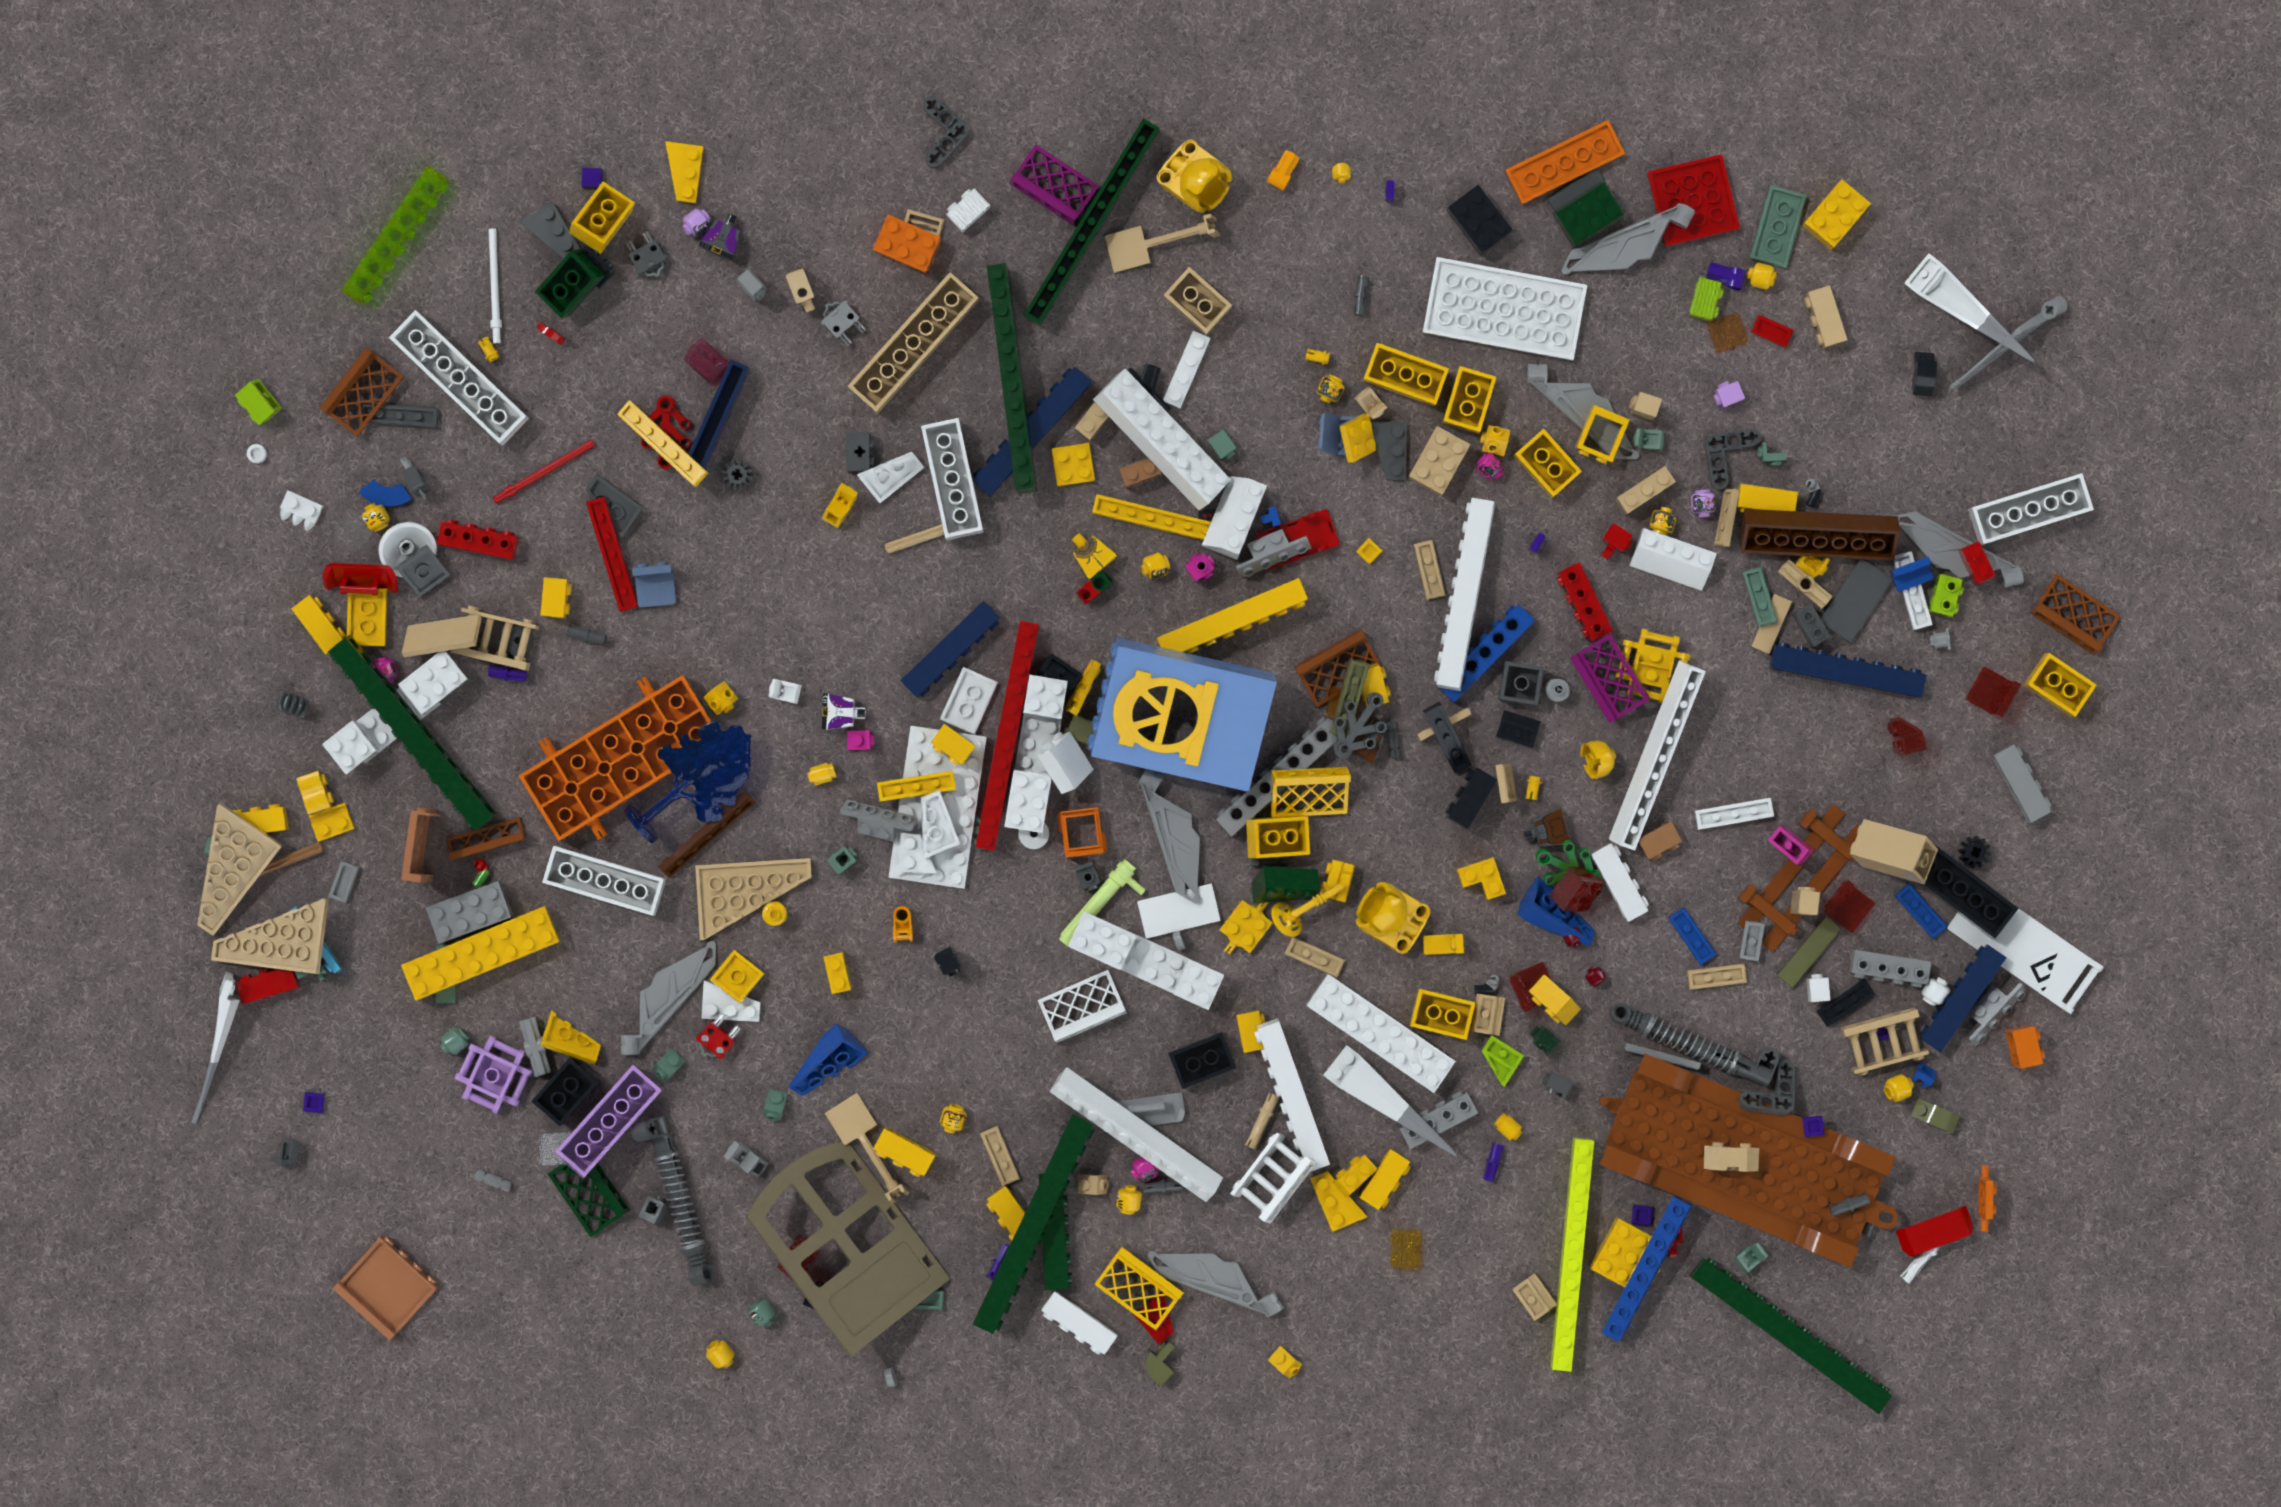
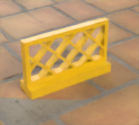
(1310, 779)
(1149, 1275)

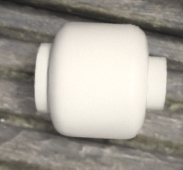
(1936, 991)

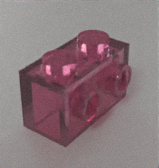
(706, 361)

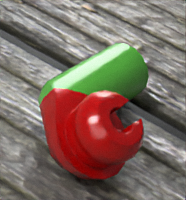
(483, 872)

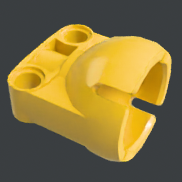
(1195, 177)
(1391, 916)

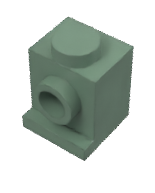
(836, 863)

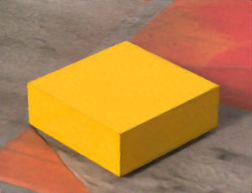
(1369, 551)

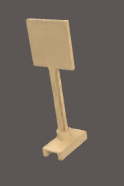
(1130, 249)
(851, 1122)

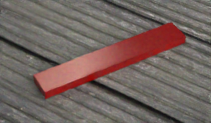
(612, 554)

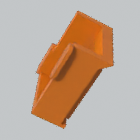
(1081, 851)

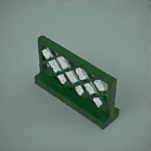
(603, 1186)

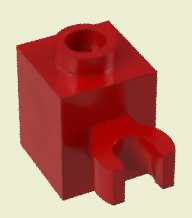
(1616, 539)

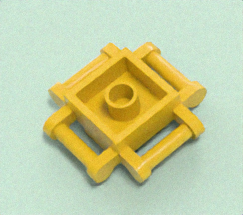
(1652, 663)

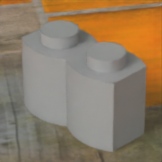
(752, 285)

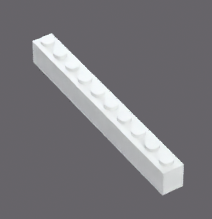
(1465, 595)
(1657, 755)
(1136, 1134)

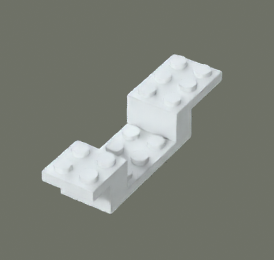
(421, 690)
(1030, 779)
(1146, 960)

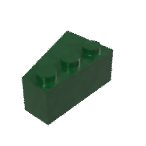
(1285, 884)

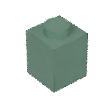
(1222, 445)

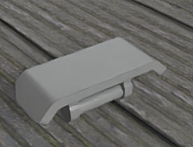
(1157, 1109)

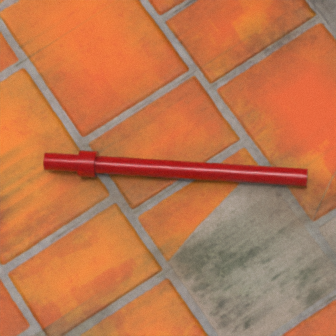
(511, 490)

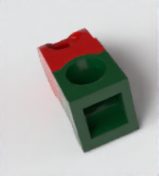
(1094, 587)

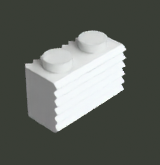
(967, 210)

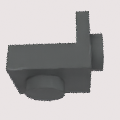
(288, 1153)

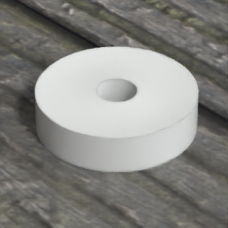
(1036, 842)

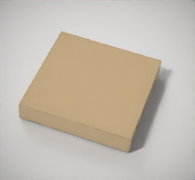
(1506, 783)

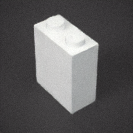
(1065, 762)

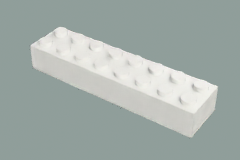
(459, 377)
(1162, 439)
(1380, 1033)

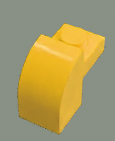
(840, 505)

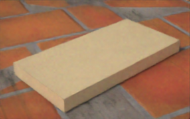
(441, 635)

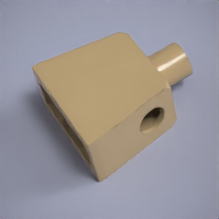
(797, 280)

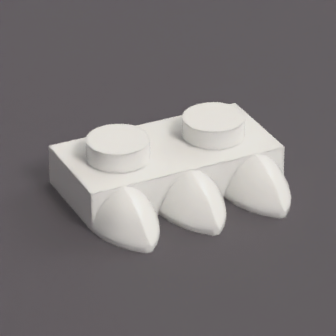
(301, 509)

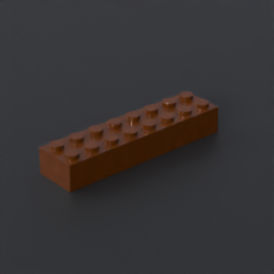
(1819, 534)

